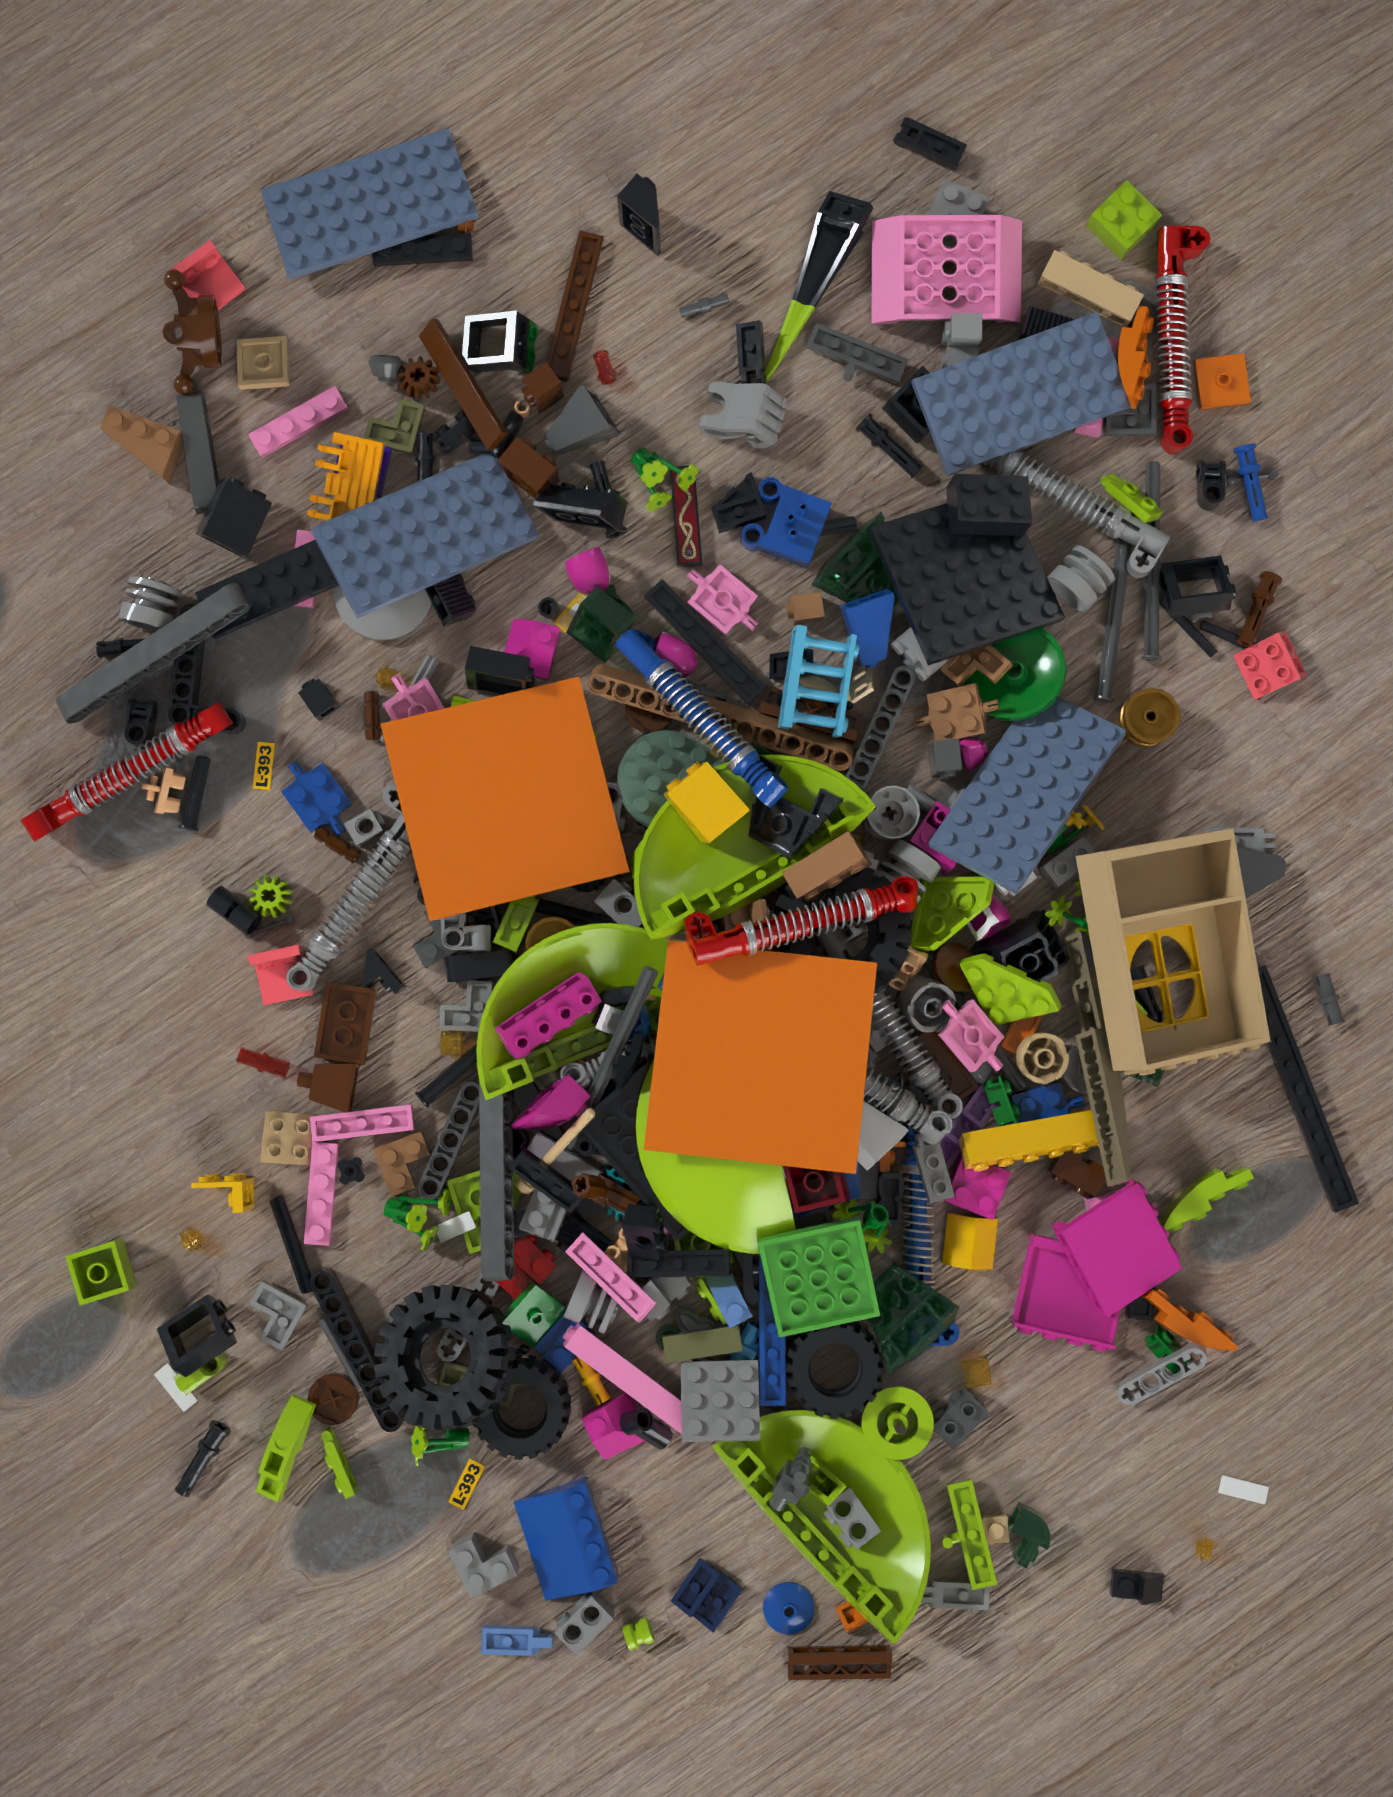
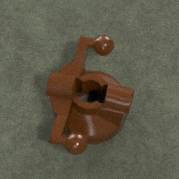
(200, 330)

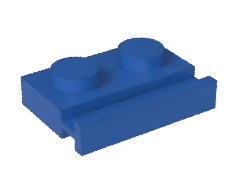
(552, 1345)

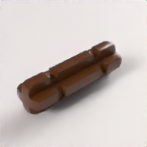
(372, 715)
(337, 844)

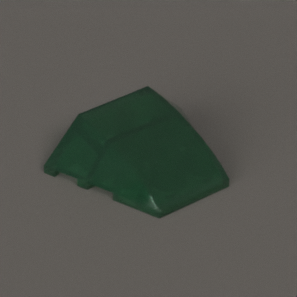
(855, 567)
(909, 1316)

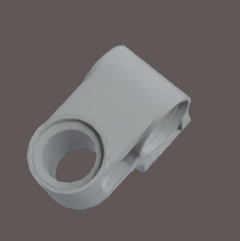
(473, 937)

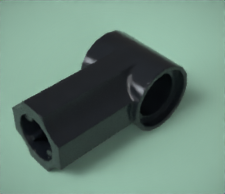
(646, 1427)

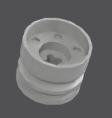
(1080, 579)
(149, 603)
(904, 810)
(909, 862)
(591, 1300)

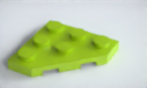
(947, 908)
(1007, 991)
(466, 1197)

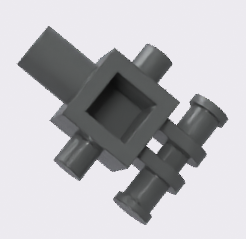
(792, 1480)

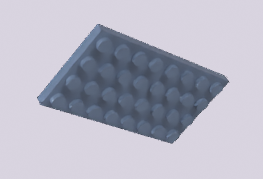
(369, 203)
(1021, 393)
(424, 534)
(1026, 792)

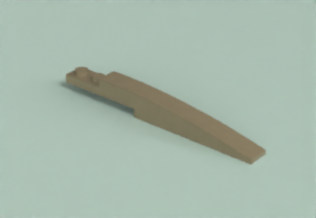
(1102, 1083)

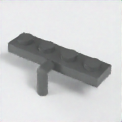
(856, 354)

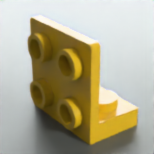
(242, 1193)

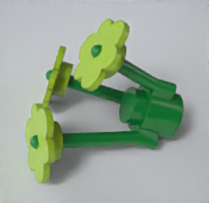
(651, 471)
(399, 1211)
(453, 1440)

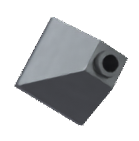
(581, 423)
(1259, 870)

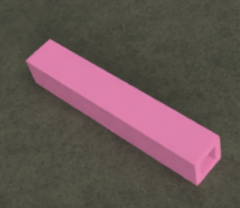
(624, 1374)

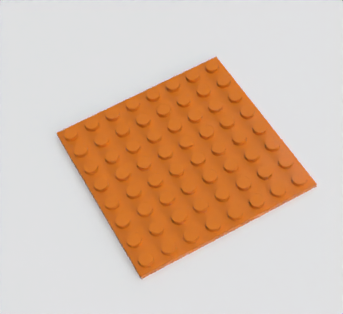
(504, 798)
(762, 1059)

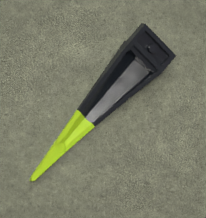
(832, 240)

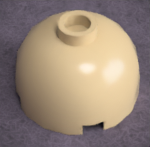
(1042, 1057)

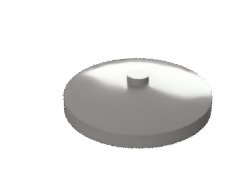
(388, 622)

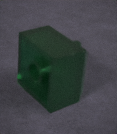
(601, 621)

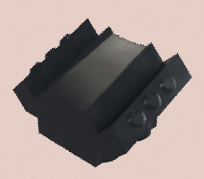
(1028, 946)

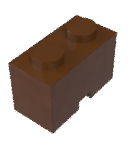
(542, 388)
(1086, 1176)

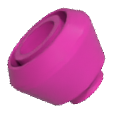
(972, 752)

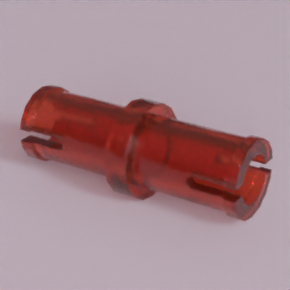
(263, 1062)

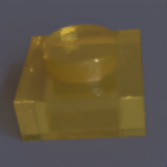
(976, 1372)

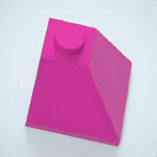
(535, 641)
(604, 1426)

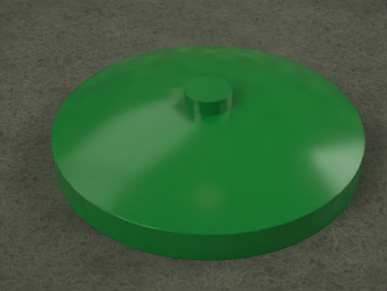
(1032, 680)

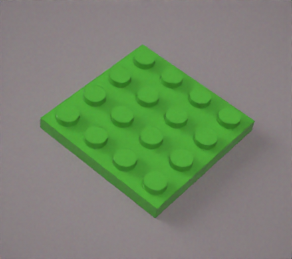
(818, 1276)

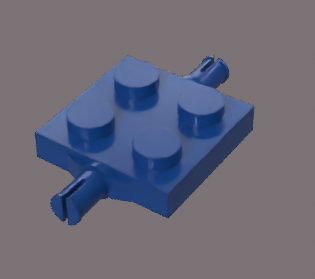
(316, 798)
(1044, 1102)

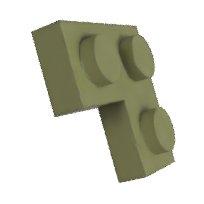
(403, 432)

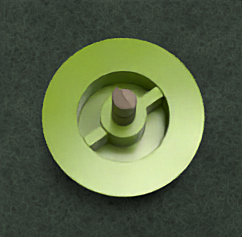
(897, 1423)

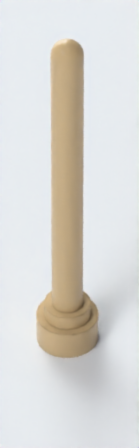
(560, 1145)

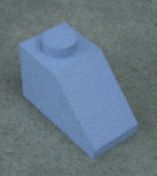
(729, 1299)

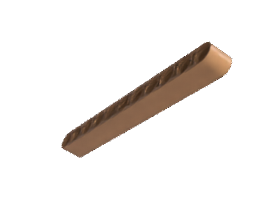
(735, 715)

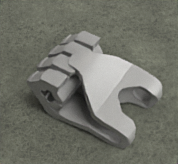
(748, 411)

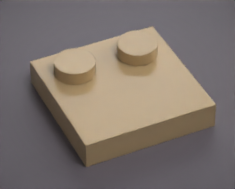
(263, 362)

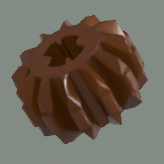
(425, 383)

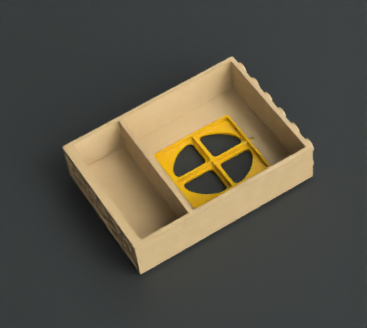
(1196, 897)

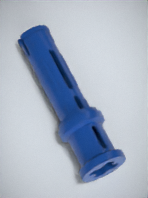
(1258, 513)

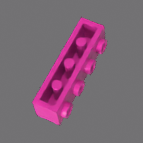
(548, 1015)

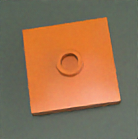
(1221, 381)

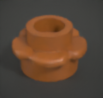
(467, 226)

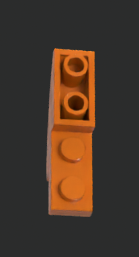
(1132, 356)
(1189, 1325)

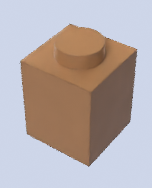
(806, 608)

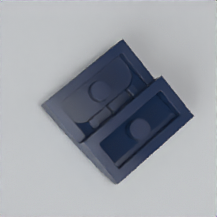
(707, 1594)

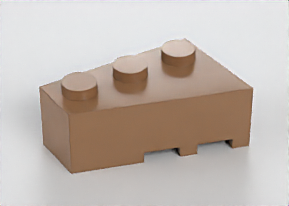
(146, 440)
(826, 867)

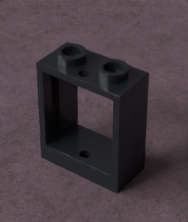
(515, 345)
(1191, 570)
(498, 671)
(170, 1332)

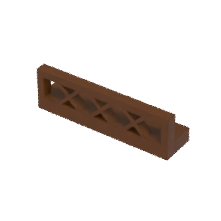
(774, 711)
(839, 1655)

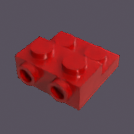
(529, 1266)

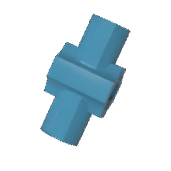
(749, 1343)

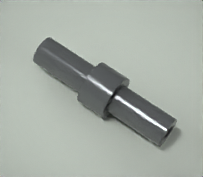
(704, 305)

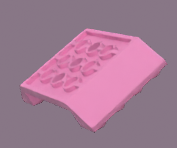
(911, 277)

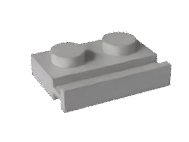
(542, 1217)

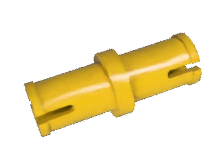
(592, 1381)

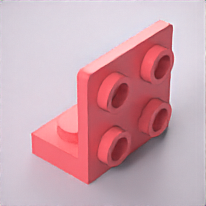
(209, 274)
(1270, 664)
(272, 972)

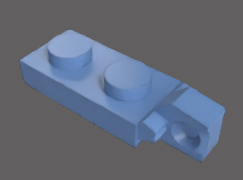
(514, 1640)

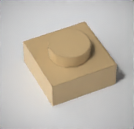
(996, 1528)

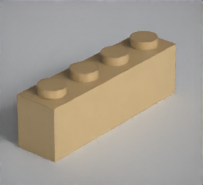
(1090, 288)

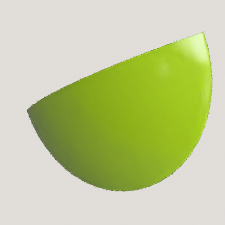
(716, 878)
(604, 953)
(716, 1197)
(887, 1572)

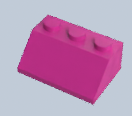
(553, 1105)

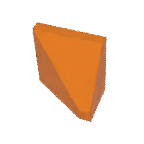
(850, 1617)

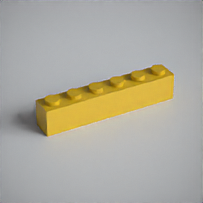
(1028, 1140)

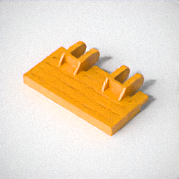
(357, 477)

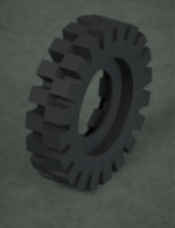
(887, 934)
(401, 1369)

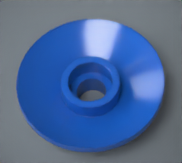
(788, 1595)

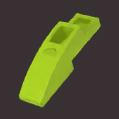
(1193, 1200)
(283, 1446)

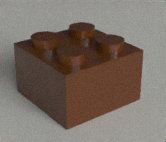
(528, 467)

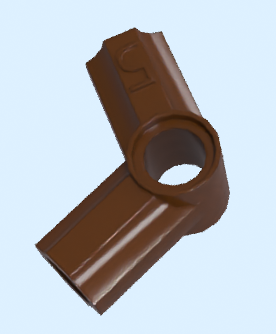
(604, 1191)

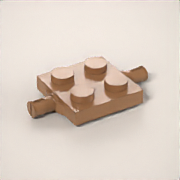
(957, 713)

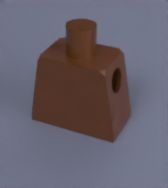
(331, 1084)

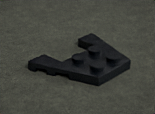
(788, 825)

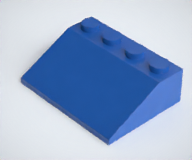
(567, 1540)

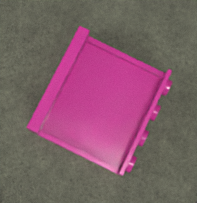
(1118, 1249)
(1055, 1301)

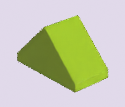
(824, 1484)

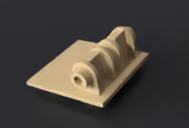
(286, 1138)

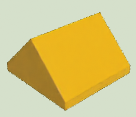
(969, 1241)

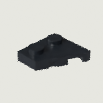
(739, 506)

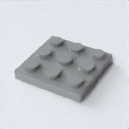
(720, 1401)

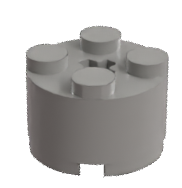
(909, 649)
(922, 1003)

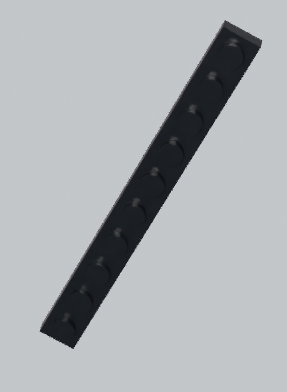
(1305, 1101)

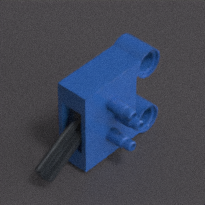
(795, 524)

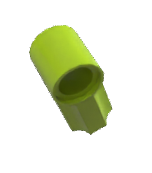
(189, 1383)

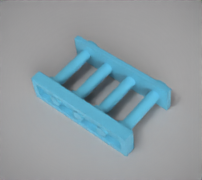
(793, 690)

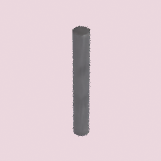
(334, 1343)

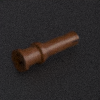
(1261, 599)

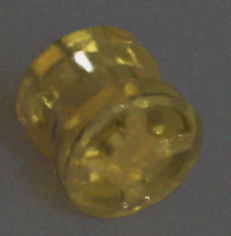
(451, 1043)

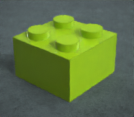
(1123, 219)
(101, 1271)

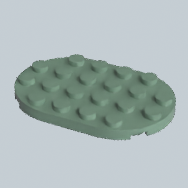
(652, 765)

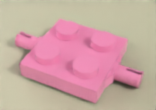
(722, 599)
(412, 699)
(971, 1035)

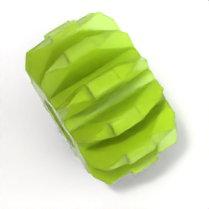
(261, 894)

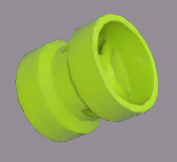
(638, 1633)

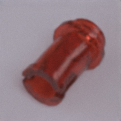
(604, 367)

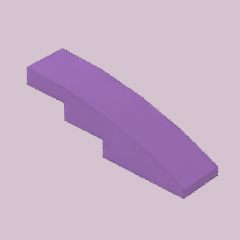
(972, 1118)

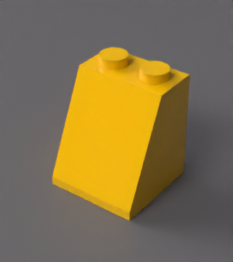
(705, 802)

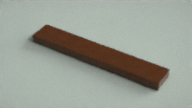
(574, 303)
(463, 384)

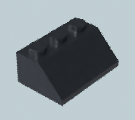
(640, 212)
(583, 506)

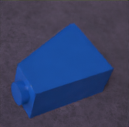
(871, 622)

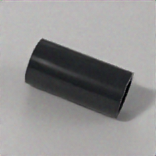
(234, 910)

